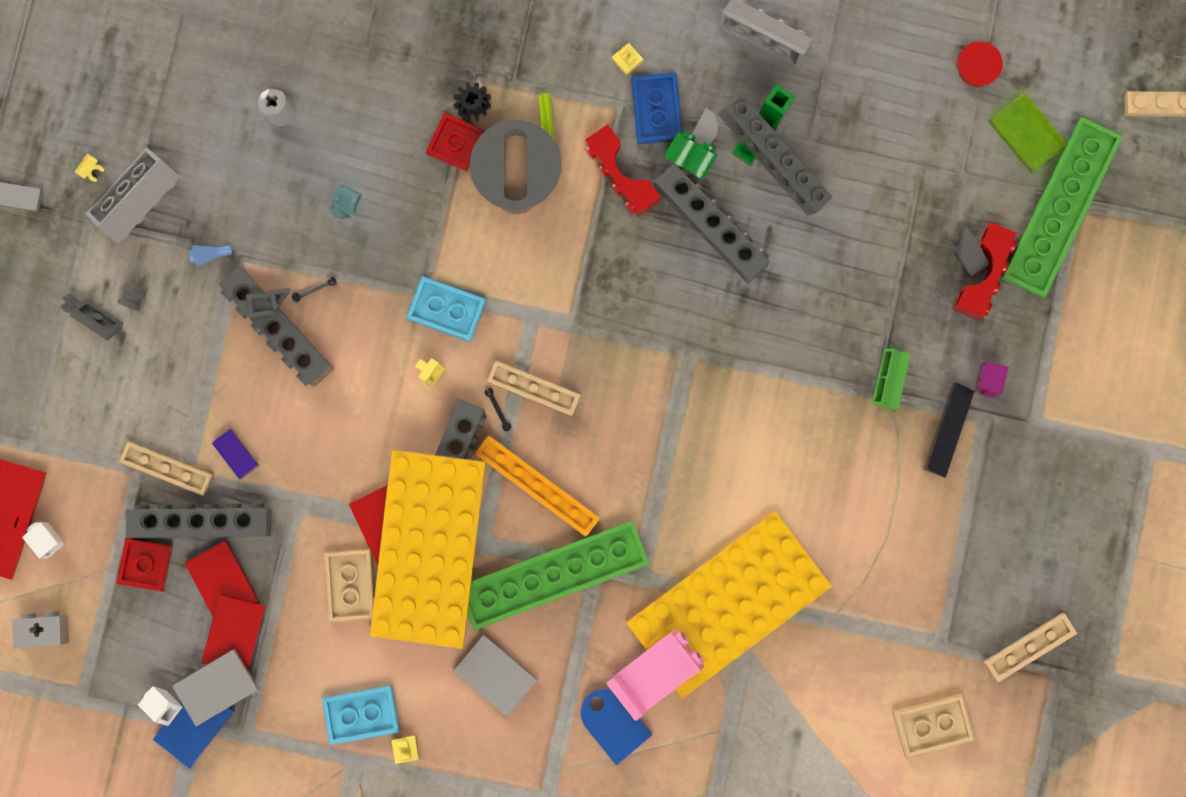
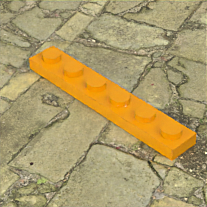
(537, 486)

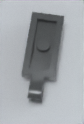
(92, 316)

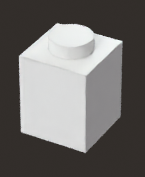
(43, 539)
(160, 705)

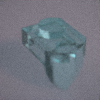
(344, 202)

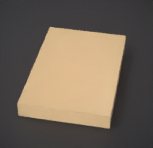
(349, 585)
(933, 726)

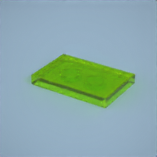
(1027, 132)

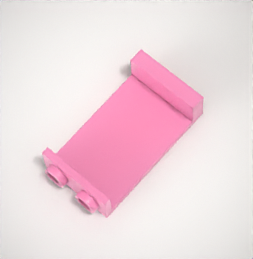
(656, 673)

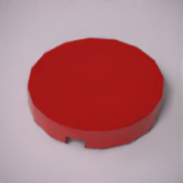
(979, 64)

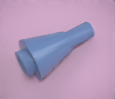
(205, 254)

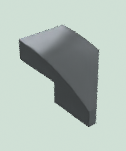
(970, 253)
(265, 303)

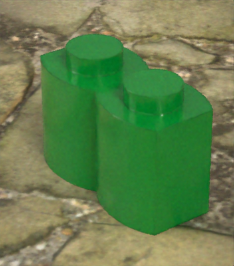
(690, 154)

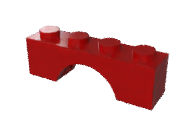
(638, 194)
(996, 245)

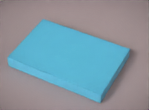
(446, 309)
(360, 715)

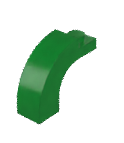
(773, 112)

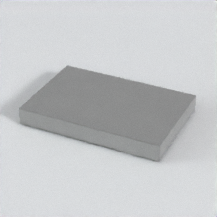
(495, 675)
(215, 687)

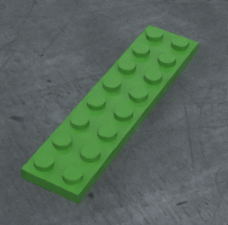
(1062, 207)
(555, 574)

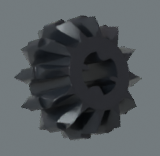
(464, 97)

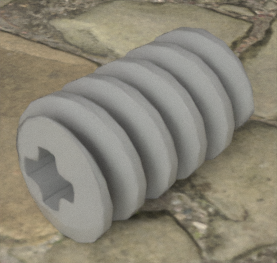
(276, 107)

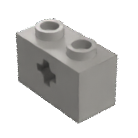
(27, 635)

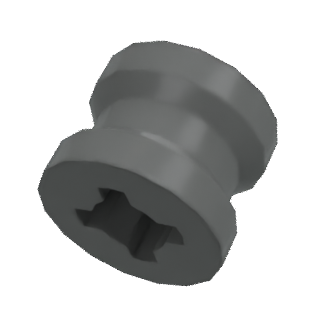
(131, 298)

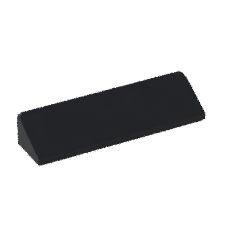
(949, 430)

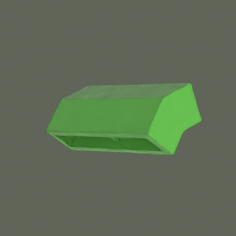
(891, 379)

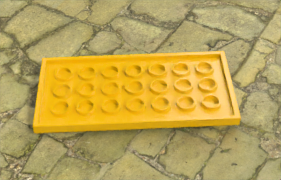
(427, 549)
(734, 598)

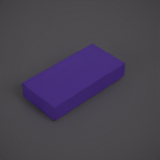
(235, 454)

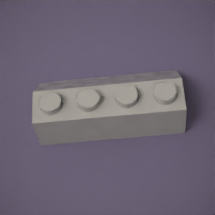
(765, 32)
(132, 196)

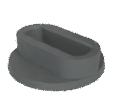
(489, 165)

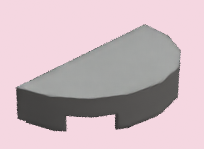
(706, 128)

